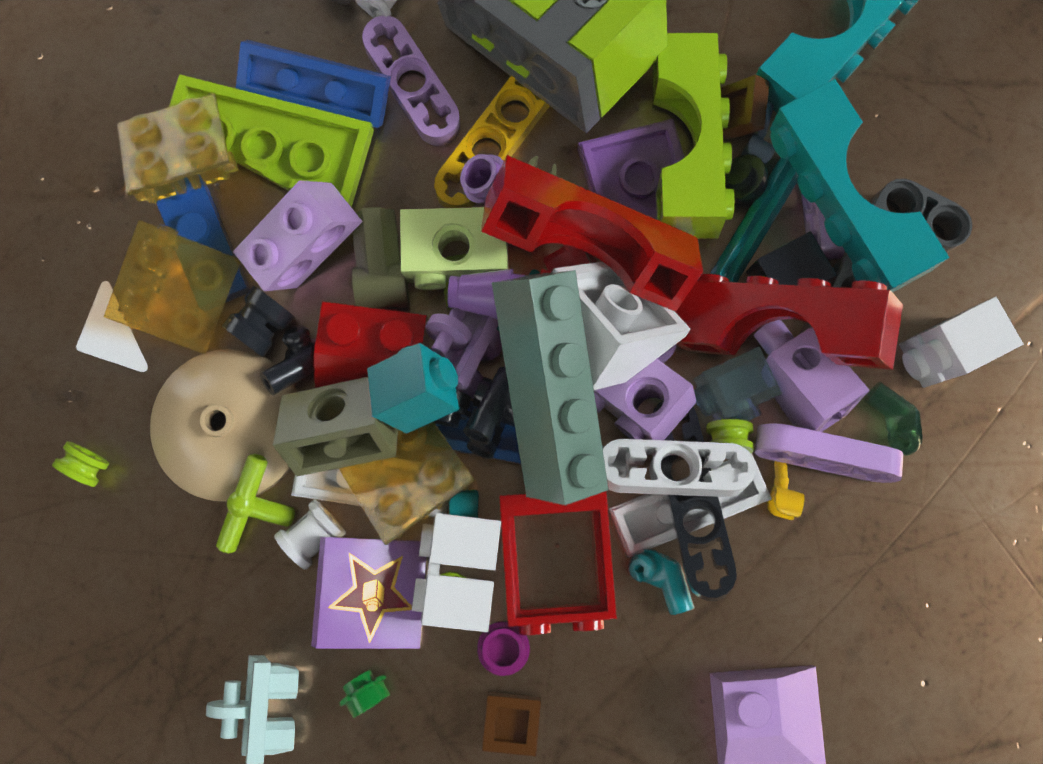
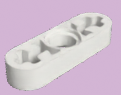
(714, 483)

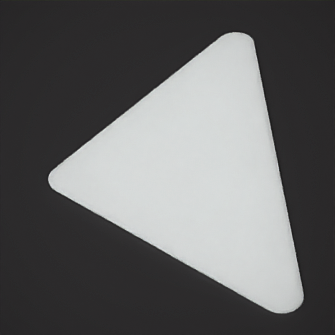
(109, 338)

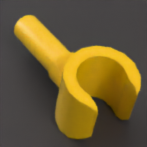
(784, 502)

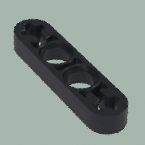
(681, 505)

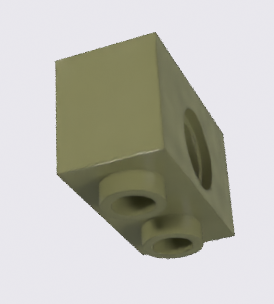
(331, 429)

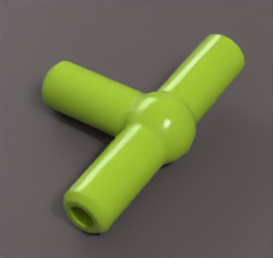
(245, 504)

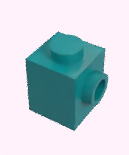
(413, 388)

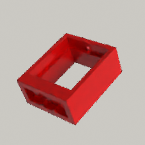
(583, 616)

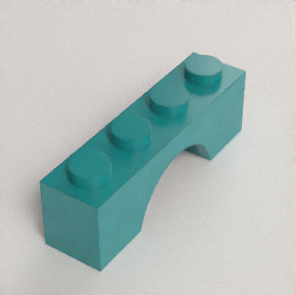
(808, 63)
(879, 242)

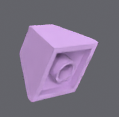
(767, 716)

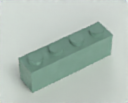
(551, 386)

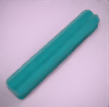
(756, 222)

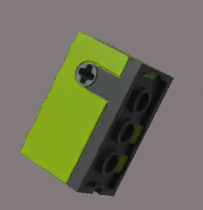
(566, 51)

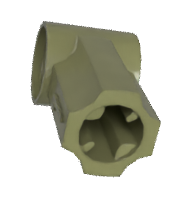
(377, 272)

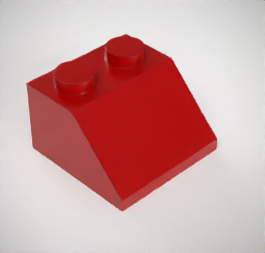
(360, 337)

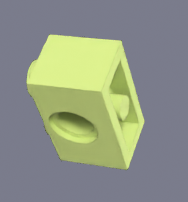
(427, 233)

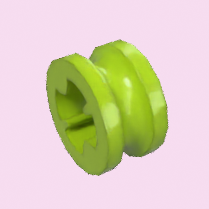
(731, 431)
(80, 464)

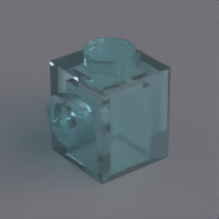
(736, 387)

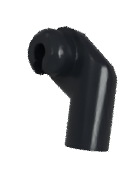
(296, 364)

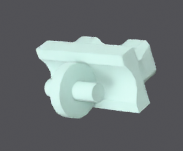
(260, 734)

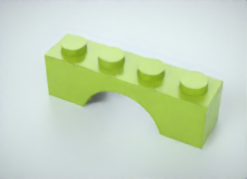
(688, 83)

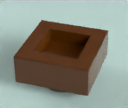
(747, 106)
(511, 724)

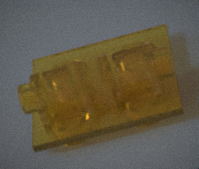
(174, 145)
(172, 286)
(408, 486)

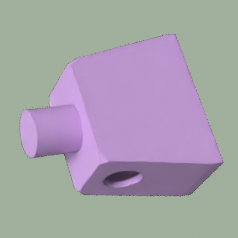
(812, 386)

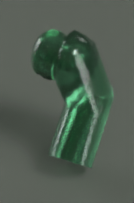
(901, 418)

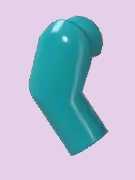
(665, 574)

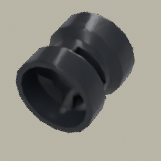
(258, 321)

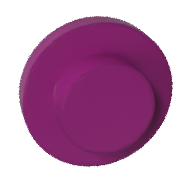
(503, 649)

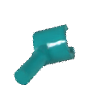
(465, 504)

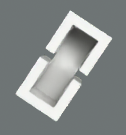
(960, 344)
(451, 599)

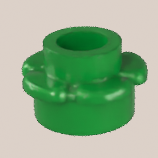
(364, 693)

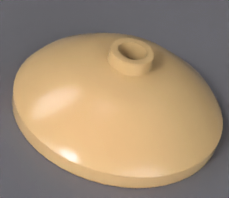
(181, 430)

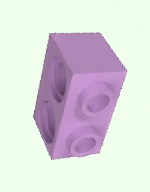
(297, 235)
(651, 382)

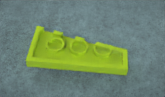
(286, 138)

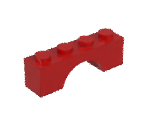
(539, 208)
(851, 324)

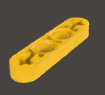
(494, 126)

